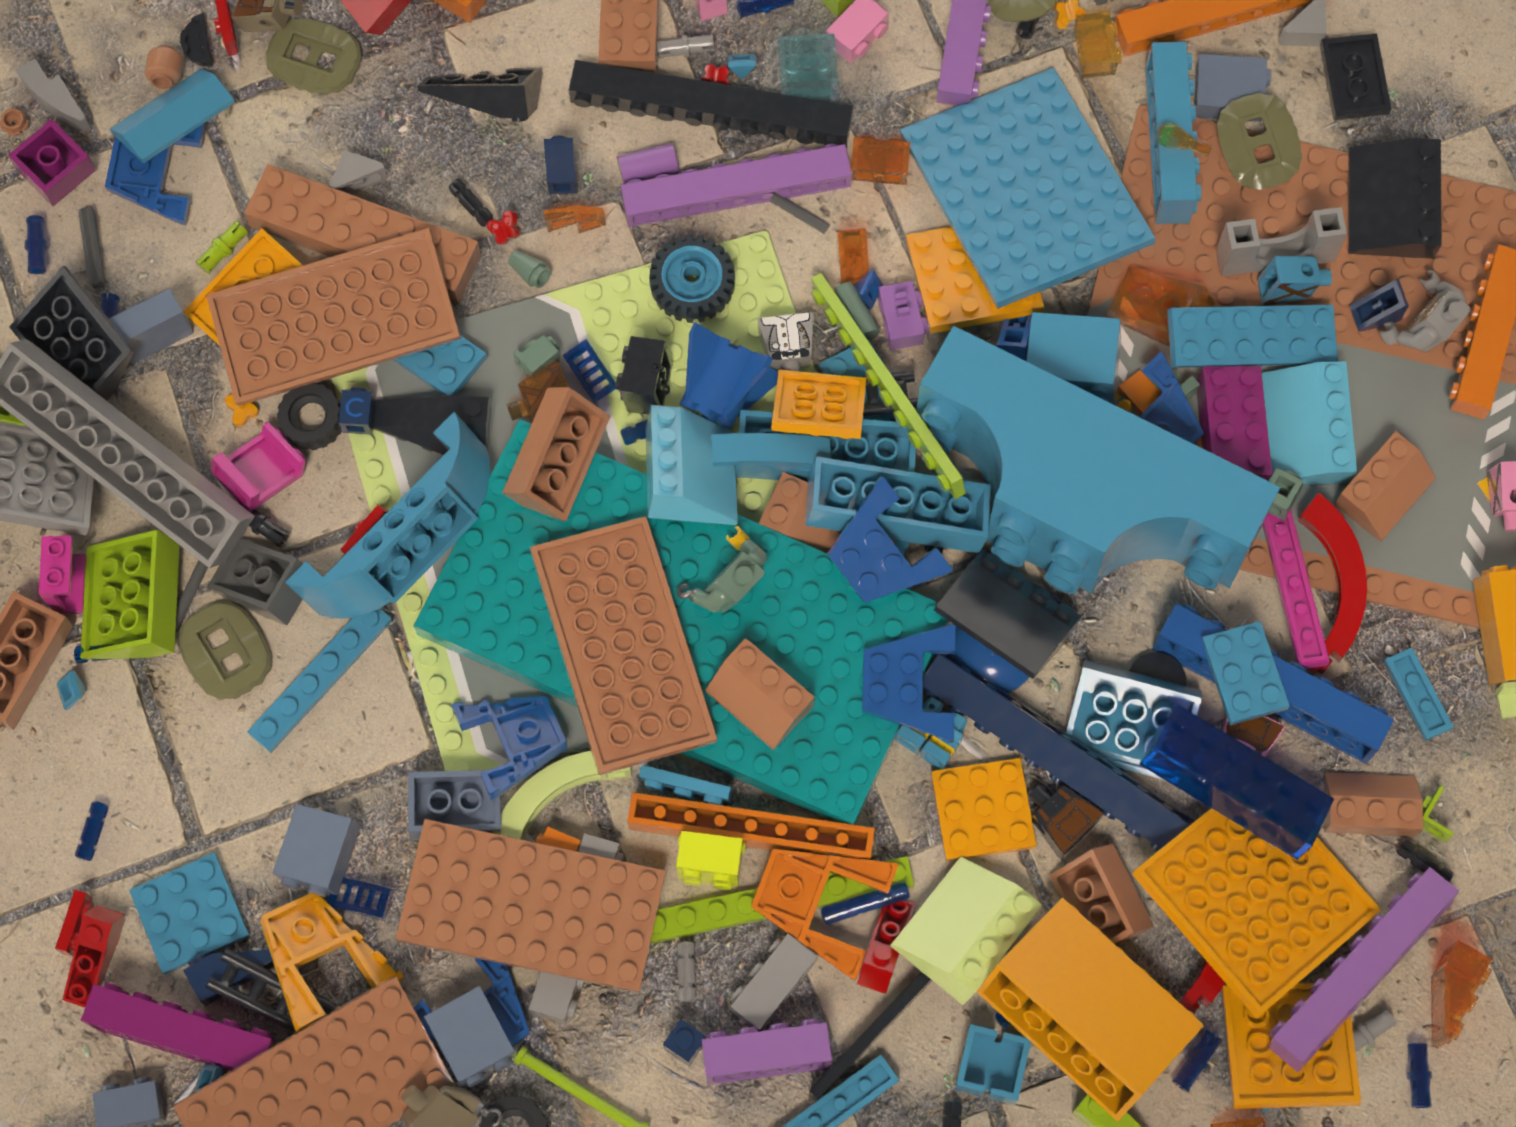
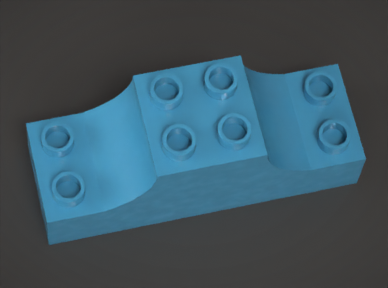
(1083, 479)

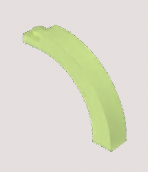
(545, 787)

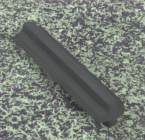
(91, 247)

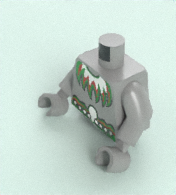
(1436, 319)

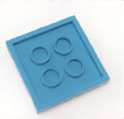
(189, 913)

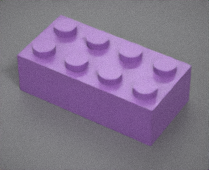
(766, 1052)

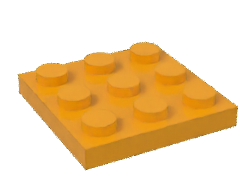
(819, 404)
(983, 809)

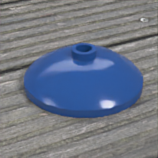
(987, 663)

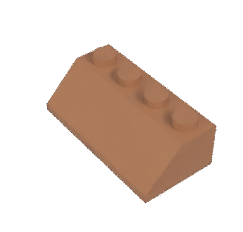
(556, 453)

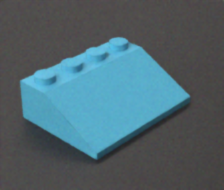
(1311, 422)
(681, 469)

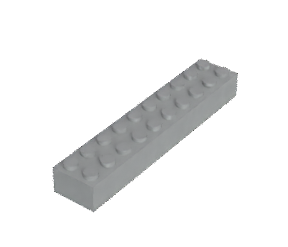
(120, 454)

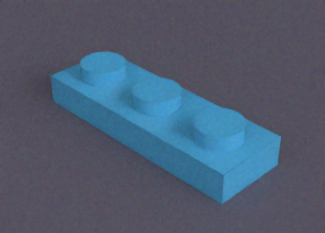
(1418, 694)

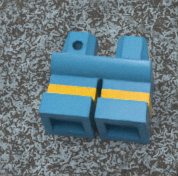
(935, 751)

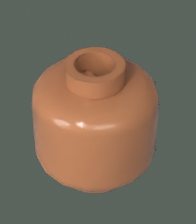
(163, 66)

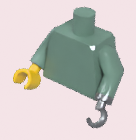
(734, 580)

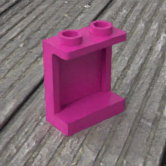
(259, 468)
(62, 575)

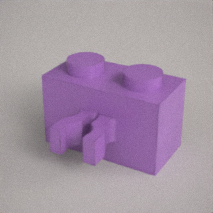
(901, 315)

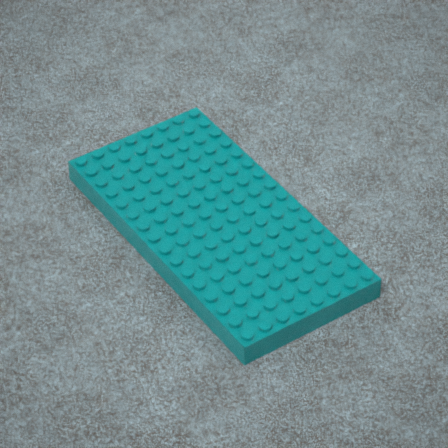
(796, 614)

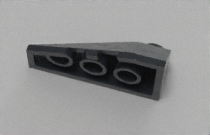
(503, 95)
(420, 416)

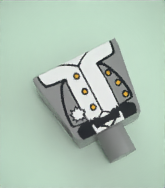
(787, 340)

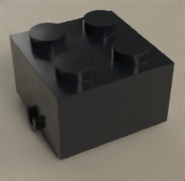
(644, 374)

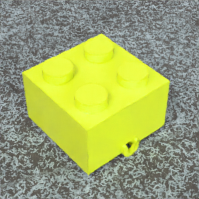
(709, 859)

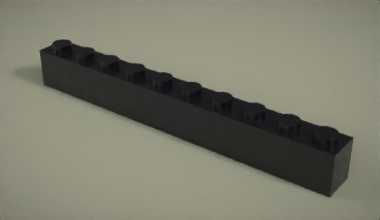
(710, 104)

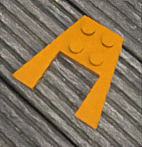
(306, 932)

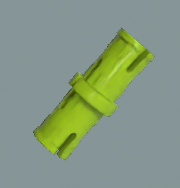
(221, 247)

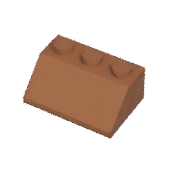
(1386, 487)
(760, 694)
(1373, 804)
(1103, 894)

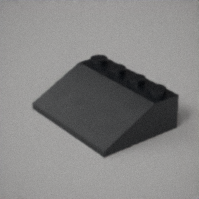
(1395, 198)
(75, 333)
(1008, 613)

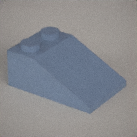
(451, 799)

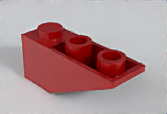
(92, 953)
(880, 956)

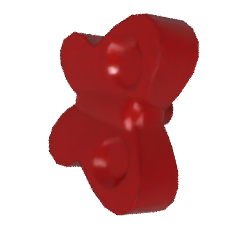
(716, 74)
(505, 228)

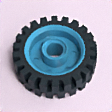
(696, 298)

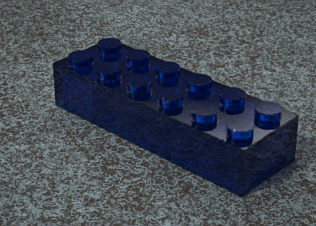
(1237, 781)

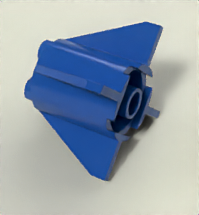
(723, 377)

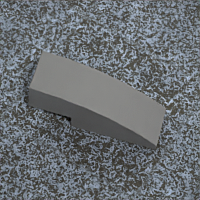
(52, 95)

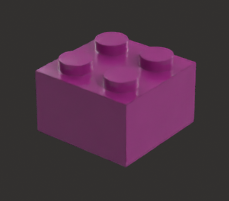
(52, 162)

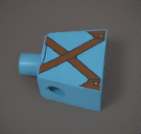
(1291, 279)

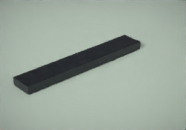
(870, 1035)

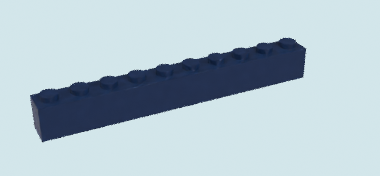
(1054, 751)

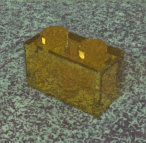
(1096, 44)

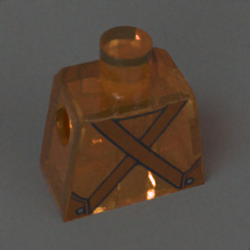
(533, 390)

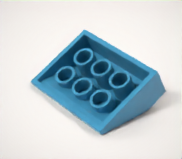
(1121, 710)

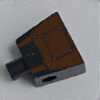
(1063, 817)

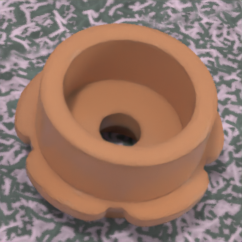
(9, 117)

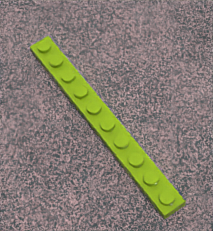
(890, 391)
(736, 908)

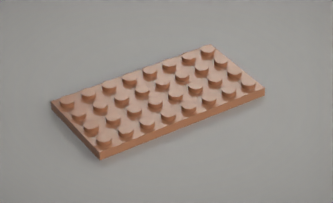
(333, 317)
(623, 645)
(531, 905)
(331, 1073)

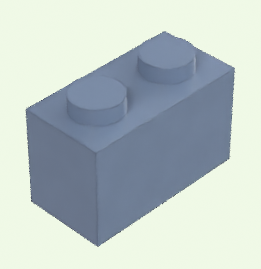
(129, 1105)

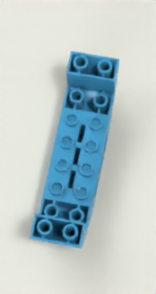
(408, 535)

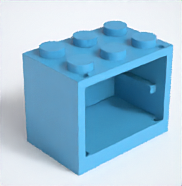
(1077, 350)

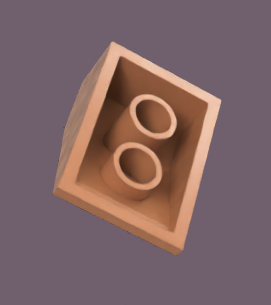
(787, 513)

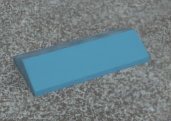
(173, 115)

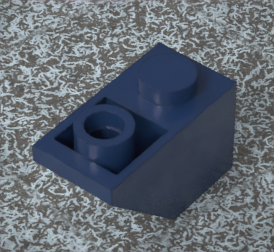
(560, 165)

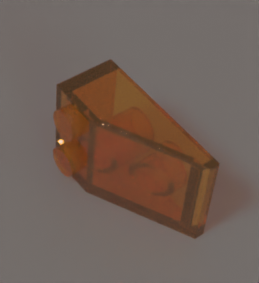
(1147, 296)

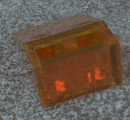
(1453, 989)

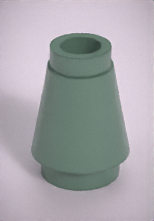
(531, 270)

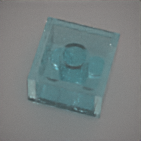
(808, 66)

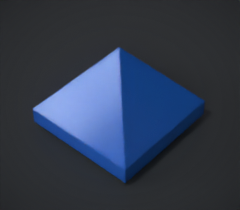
(868, 288)

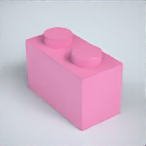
(858, 28)

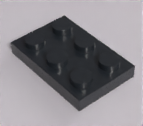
(1355, 76)

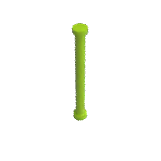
(576, 1089)

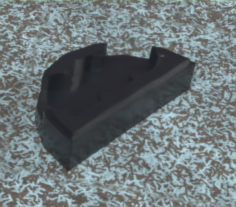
(196, 42)
(1160, 667)

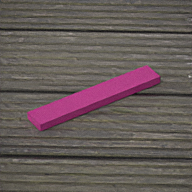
(1295, 591)

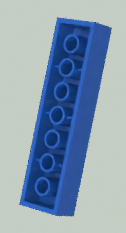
(1314, 703)

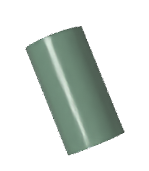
(857, 309)

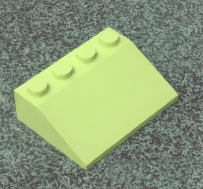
(965, 928)

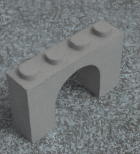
(1244, 252)

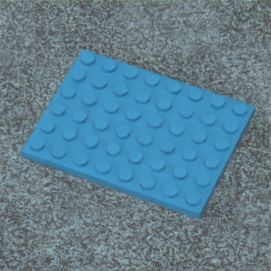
(1026, 187)

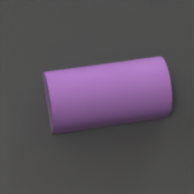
(648, 163)

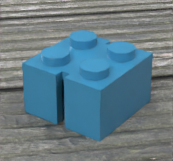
(992, 1064)

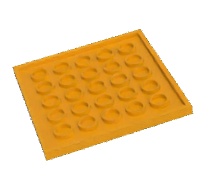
(1253, 906)

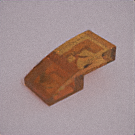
(584, 217)

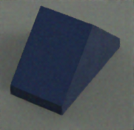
(1380, 306)

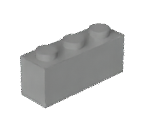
(772, 982)

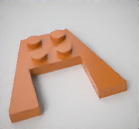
(793, 890)

